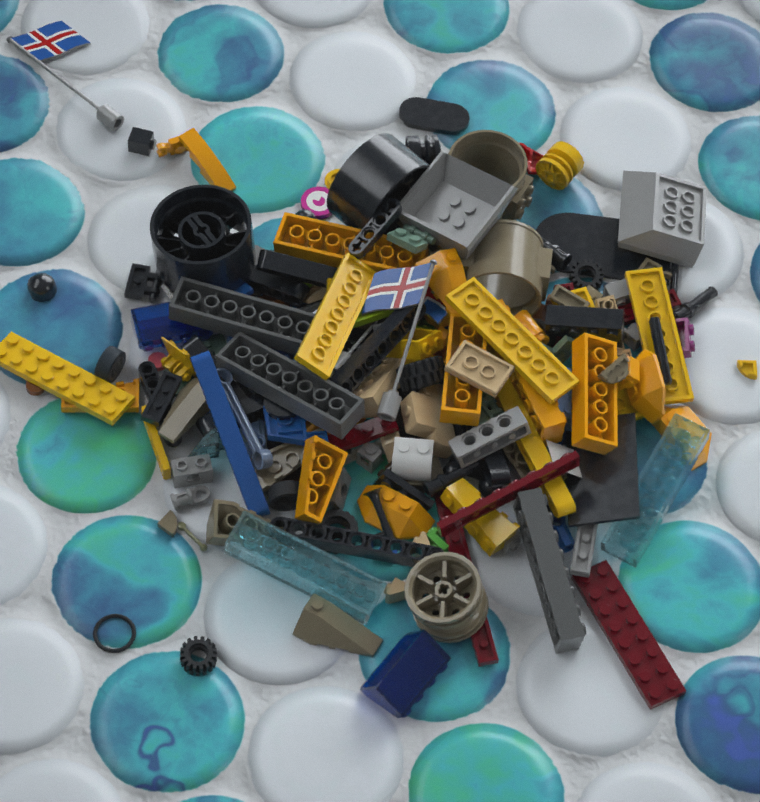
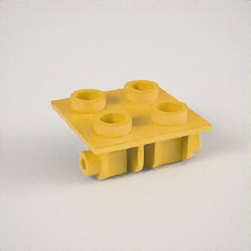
(177, 361)

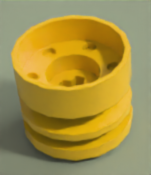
(559, 165)

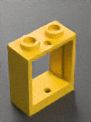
(423, 344)

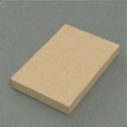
(479, 368)

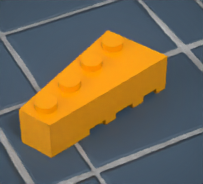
(318, 478)

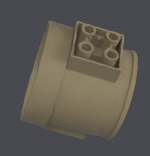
(501, 158)
(512, 265)

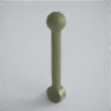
(181, 526)

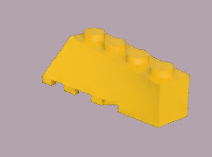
(489, 530)

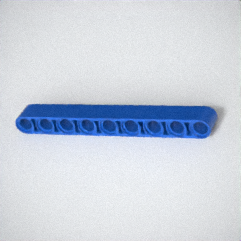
(229, 434)

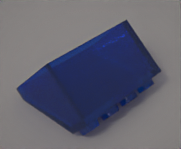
(153, 322)
(406, 673)

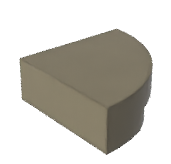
(169, 523)

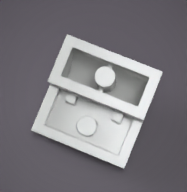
(413, 458)

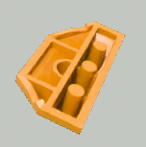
(649, 393)
(686, 412)
(403, 513)

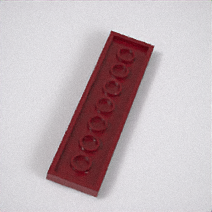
(629, 635)

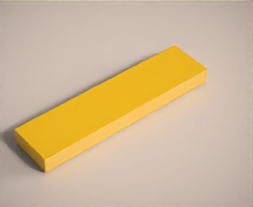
(157, 448)

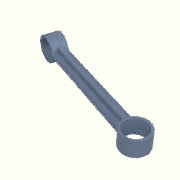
(261, 457)

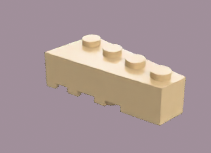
(376, 384)

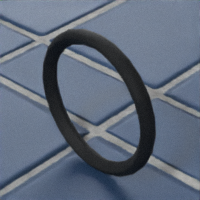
(118, 649)

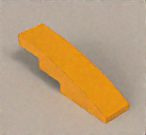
(206, 160)

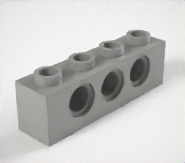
(489, 437)

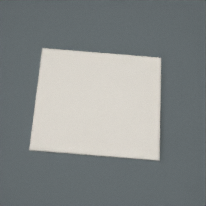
(557, 450)

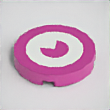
(316, 201)

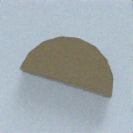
(615, 371)

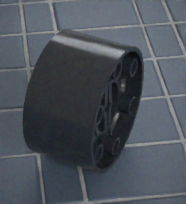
(371, 176)
(204, 248)

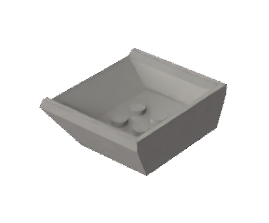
(456, 203)
(662, 217)

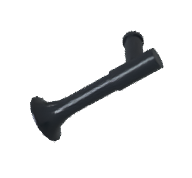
(385, 525)

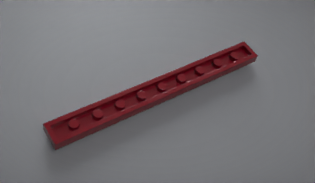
(482, 640)

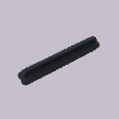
(660, 350)

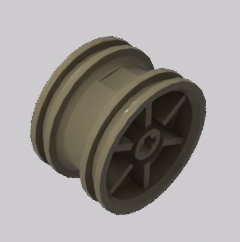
(445, 568)

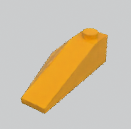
(446, 275)

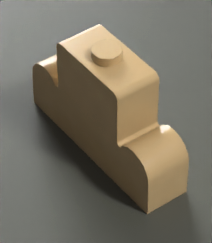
(422, 417)

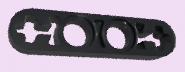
(372, 226)

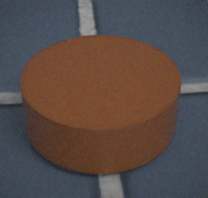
(33, 389)

